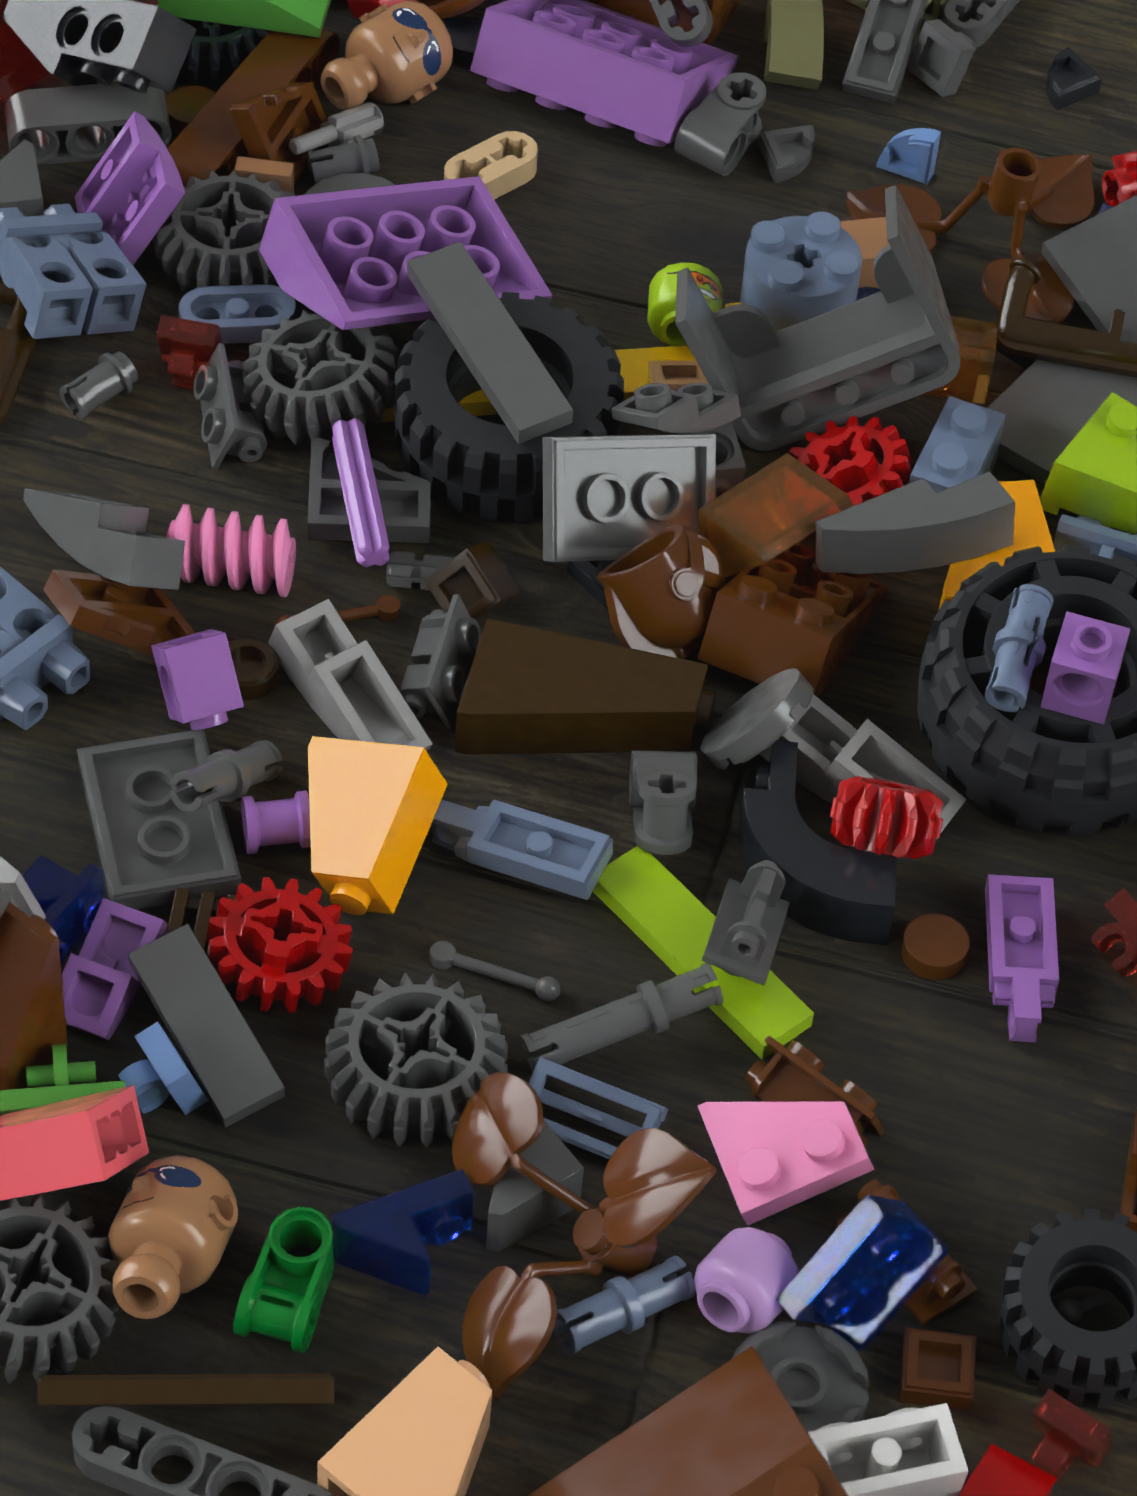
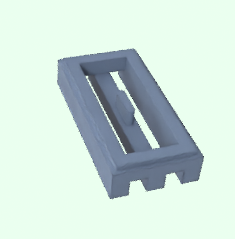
(545, 1068)

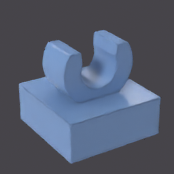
(162, 1074)

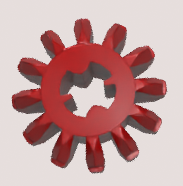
(886, 817)

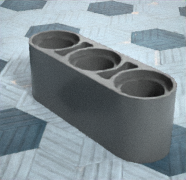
(80, 119)

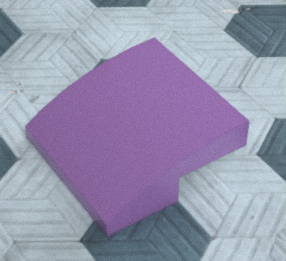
(133, 187)

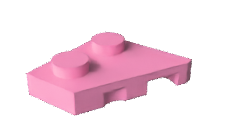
(783, 1151)

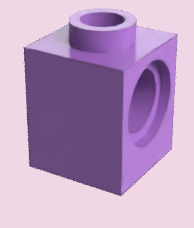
(1085, 667)
(198, 678)

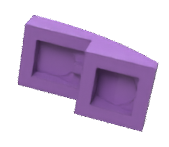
(100, 980)

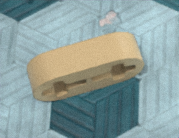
(500, 161)

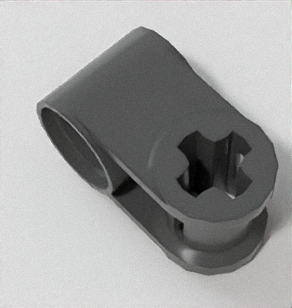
(723, 124)
(662, 799)

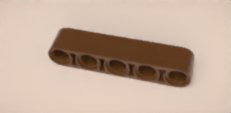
(279, 59)

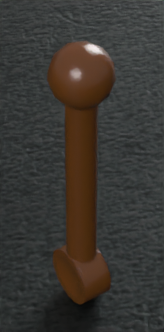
(386, 608)

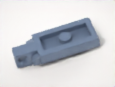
(524, 845)

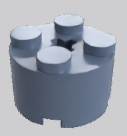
(800, 268)

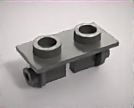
(227, 418)
(449, 646)
(749, 923)

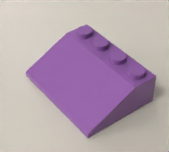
(598, 65)
(352, 248)

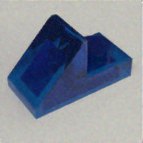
(390, 1233)

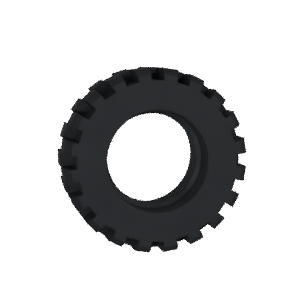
(479, 461)

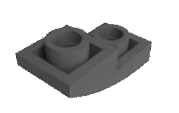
(684, 411)

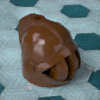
(663, 592)

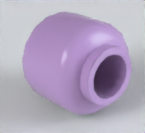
(743, 1279)

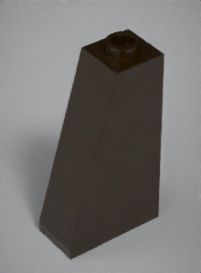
(577, 696)

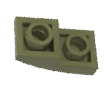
(794, 42)

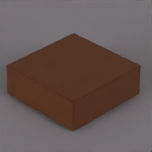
(937, 1368)

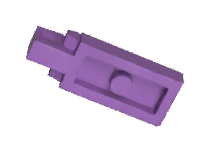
(1022, 949)

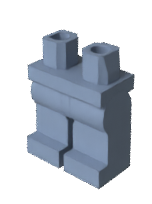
(68, 273)
(33, 652)

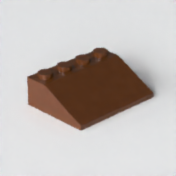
(713, 1439)

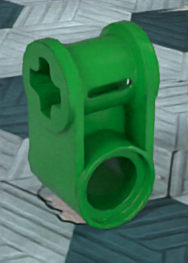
(287, 1291)

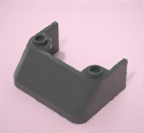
(835, 362)

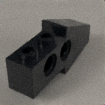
(103, 41)

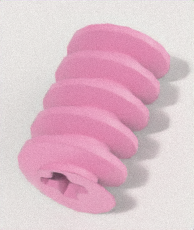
(235, 551)

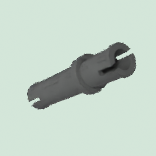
(625, 1017)

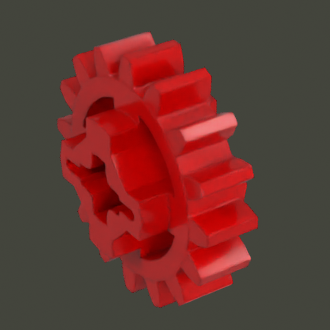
(850, 456)
(279, 944)

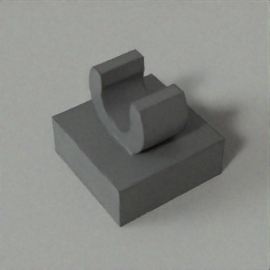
(941, 57)

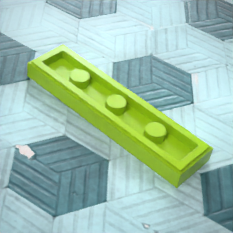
(678, 930)

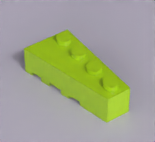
(1099, 469)

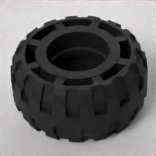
(1033, 760)

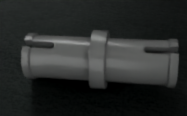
(225, 775)

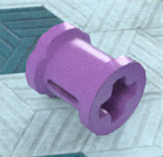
(275, 822)

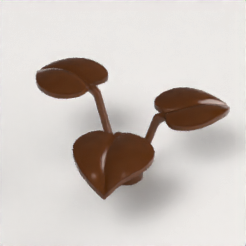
(1051, 188)
(646, 1188)

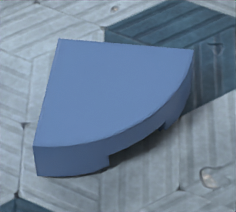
(912, 154)

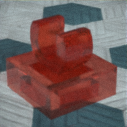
(186, 347)
(1124, 909)
(1068, 1434)

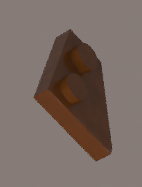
(275, 118)
(116, 610)

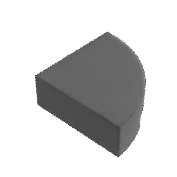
(787, 151)

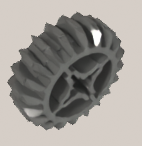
(218, 233)
(317, 374)
(405, 1037)
(68, 1316)

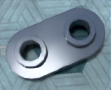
(239, 310)

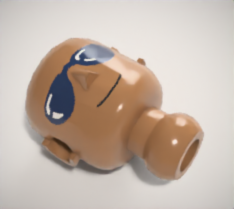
(390, 57)
(169, 1233)

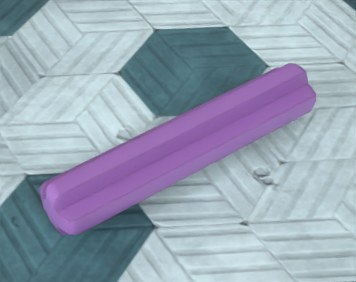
(360, 493)

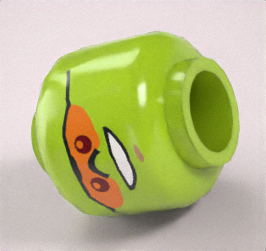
(662, 299)

